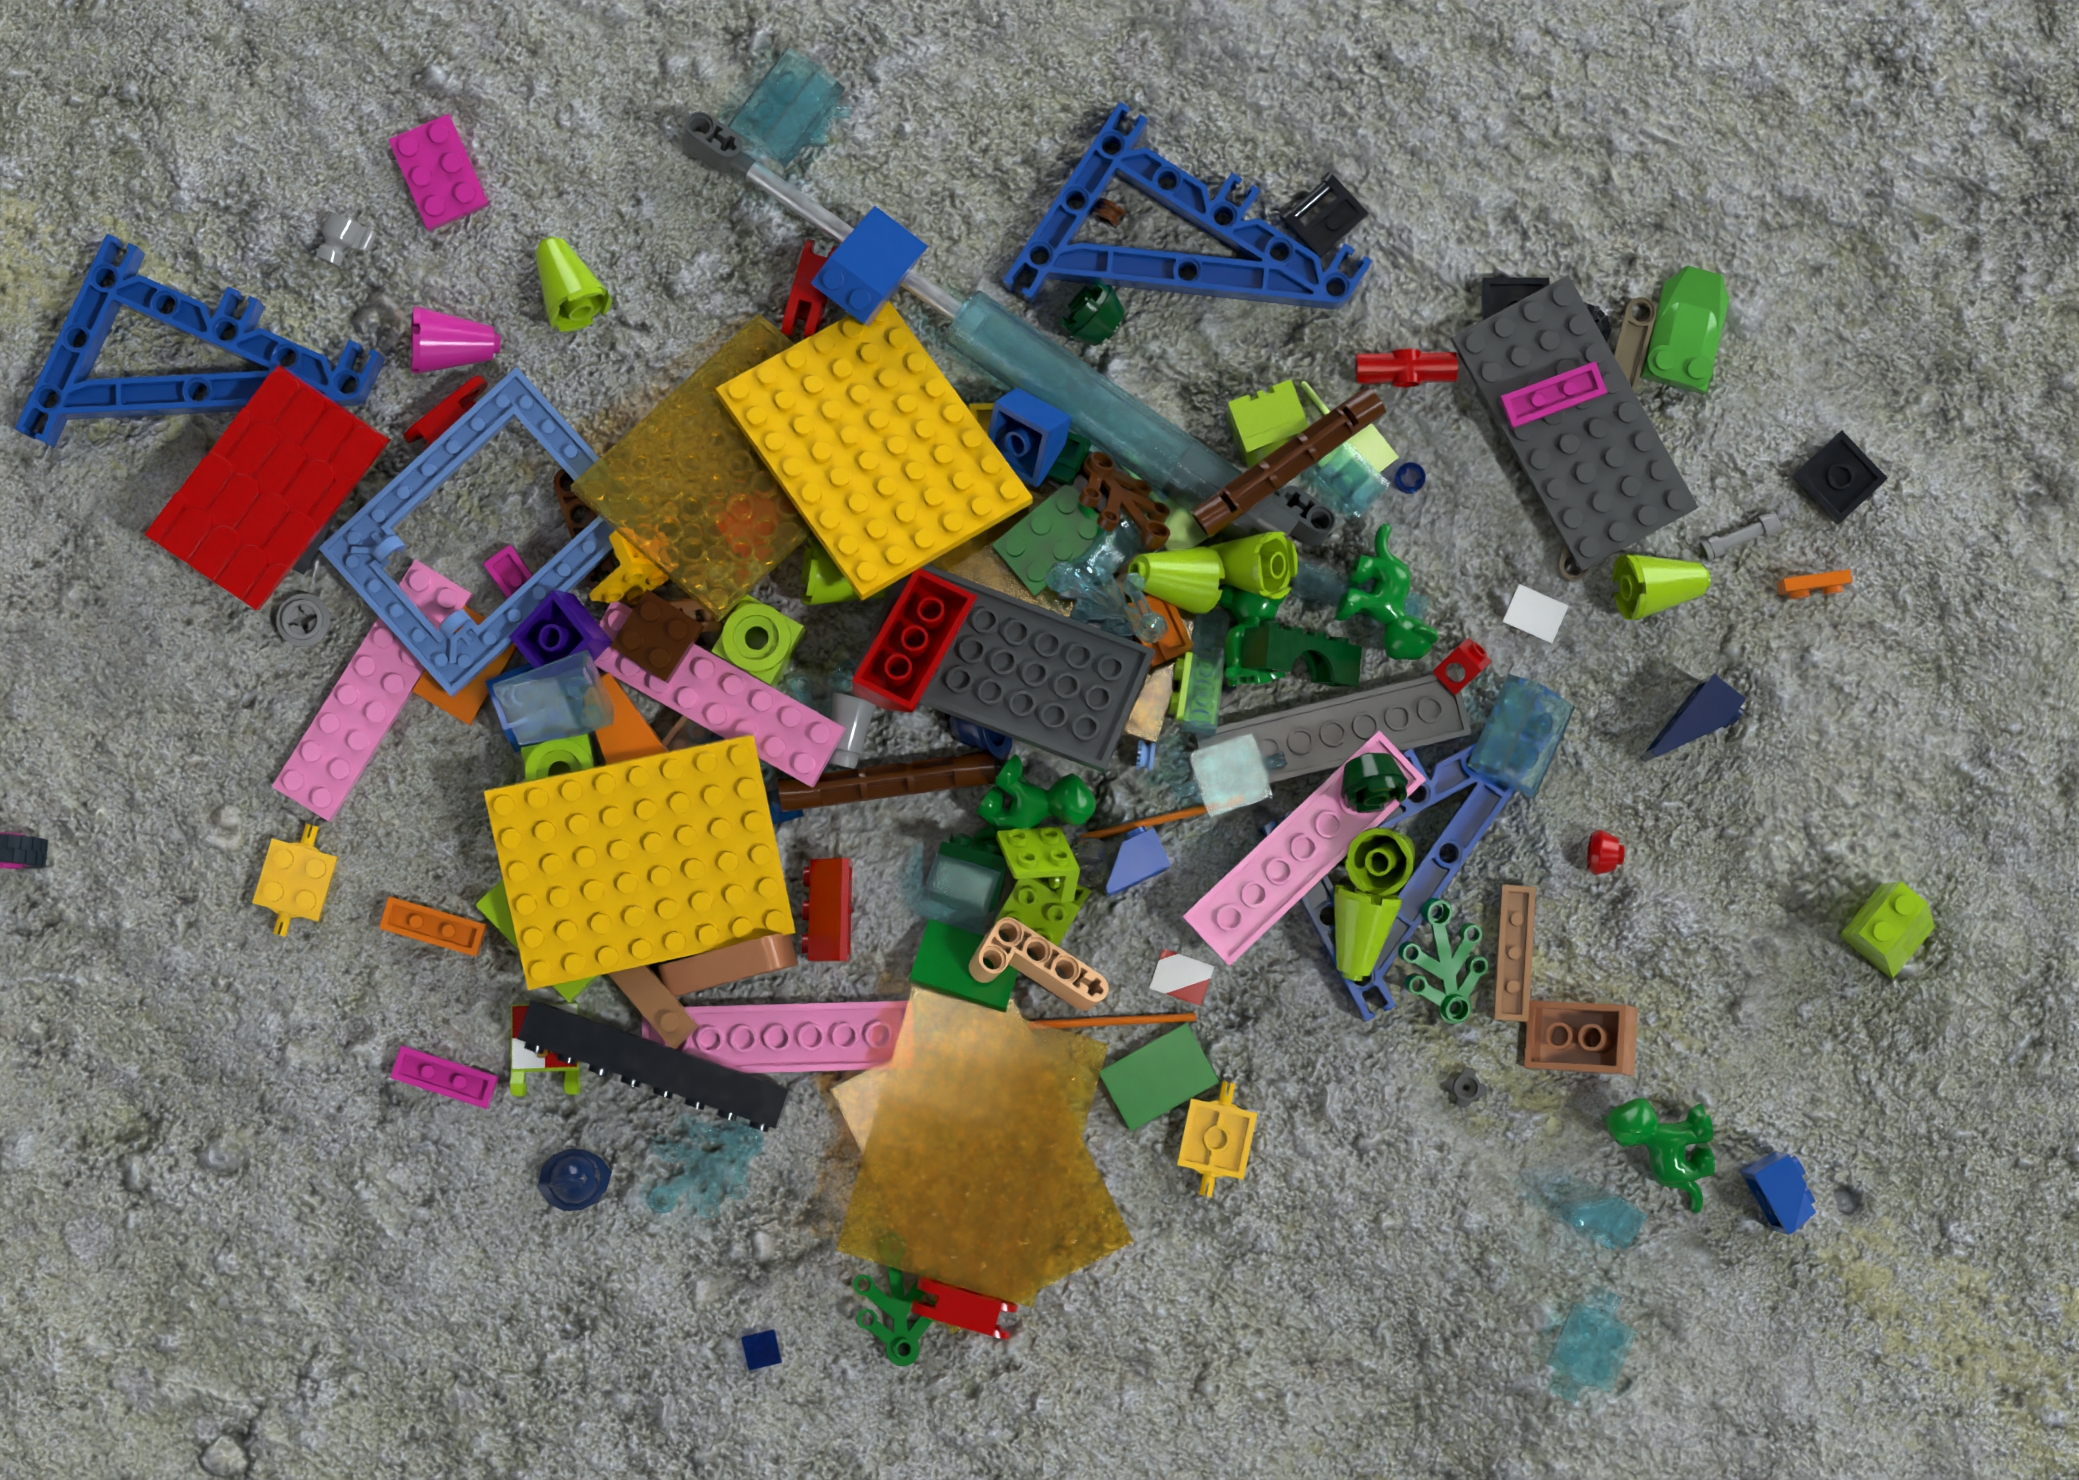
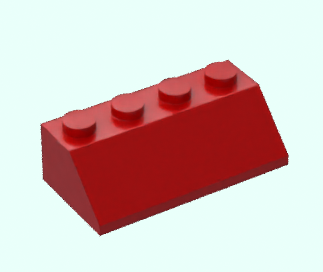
(912, 642)

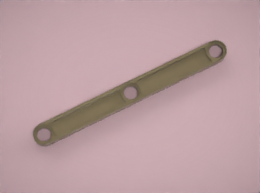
(1630, 355)

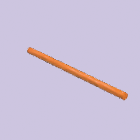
(1146, 822)
(1122, 1020)

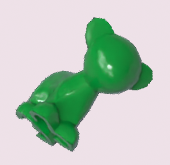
(1248, 611)
(1403, 634)
(1066, 800)
(1637, 1124)

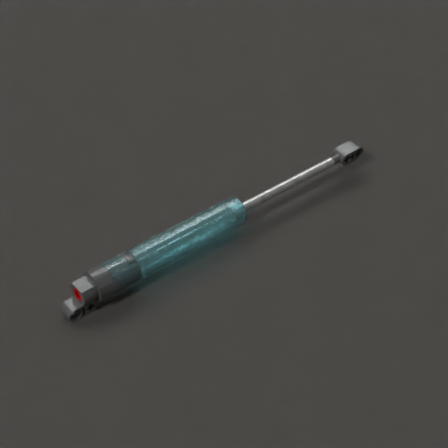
(1035, 363)

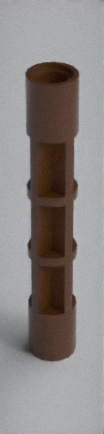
(1288, 461)
(888, 781)

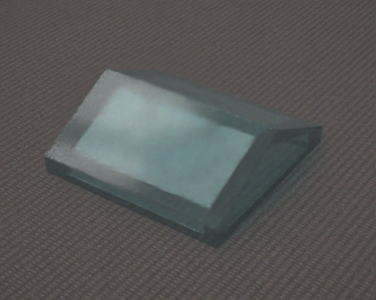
(958, 893)

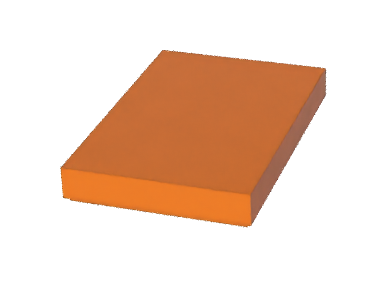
(471, 699)

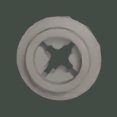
(290, 613)

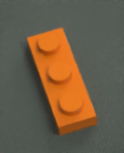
(433, 926)

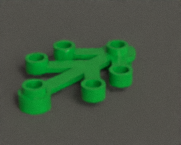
(1447, 964)
(897, 1308)

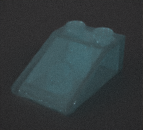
(556, 700)

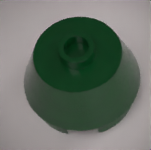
(1094, 314)
(1372, 781)

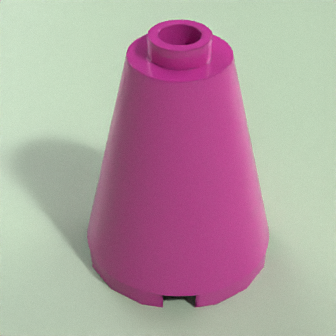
(449, 341)

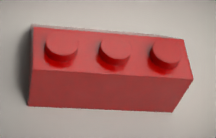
(828, 910)

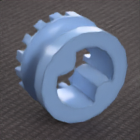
(1146, 755)

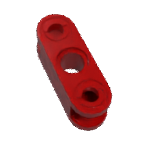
(806, 300)
(447, 412)
(963, 1308)

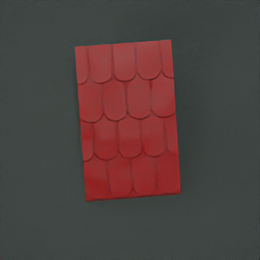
(267, 487)

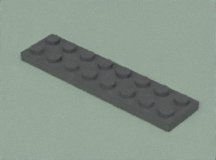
(1333, 730)

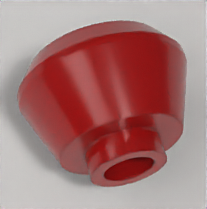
(1604, 853)

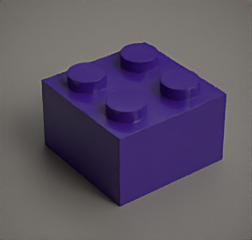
(558, 630)

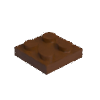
(657, 636)

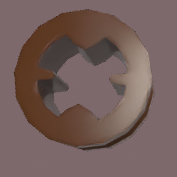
(1108, 212)

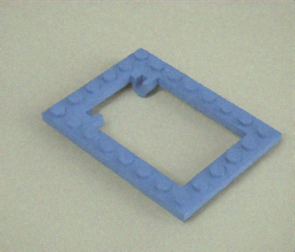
(367, 539)

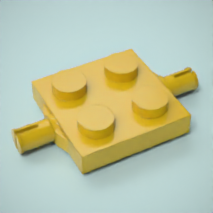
(295, 880)
(1217, 1138)

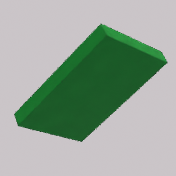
(944, 967)
(1158, 1076)

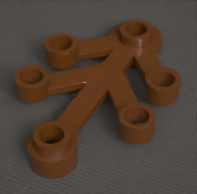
(1100, 469)

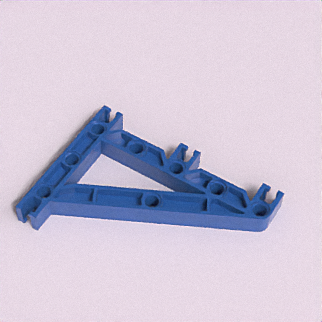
(1260, 279)
(94, 315)
(1430, 874)

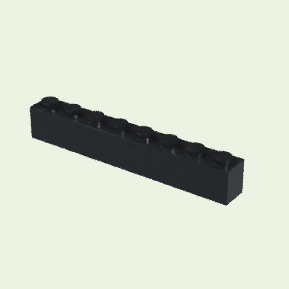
(654, 1064)

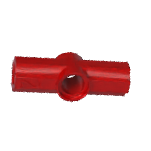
(1406, 368)

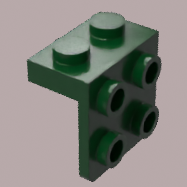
(981, 853)

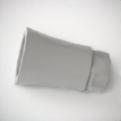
(855, 716)

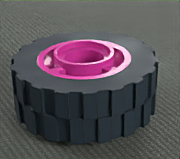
(22, 851)

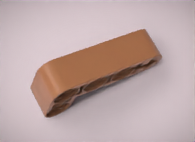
(728, 964)

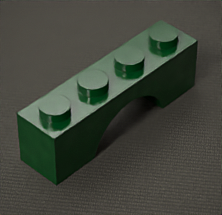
(1274, 650)

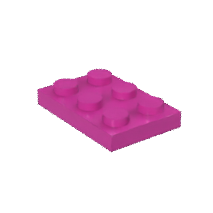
(438, 172)

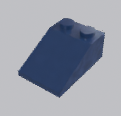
(1706, 709)

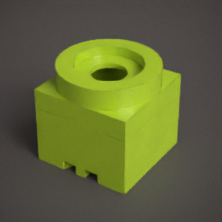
(1265, 421)
(759, 640)
(559, 756)

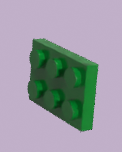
(1048, 535)

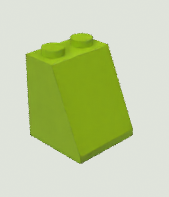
(1890, 927)

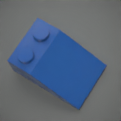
(869, 265)

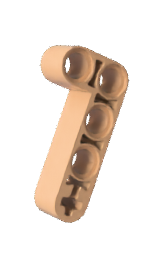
(1041, 971)

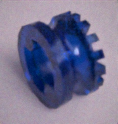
(1417, 484)

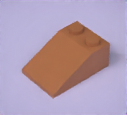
(1581, 1037)

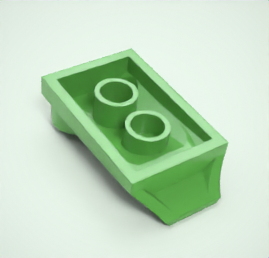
(1687, 330)

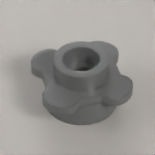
(1475, 1090)

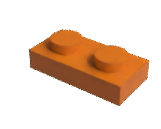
(1828, 582)

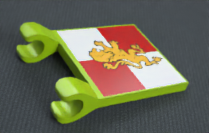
(529, 1061)

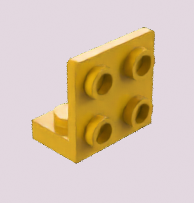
(631, 578)

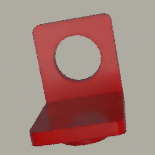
(1471, 657)

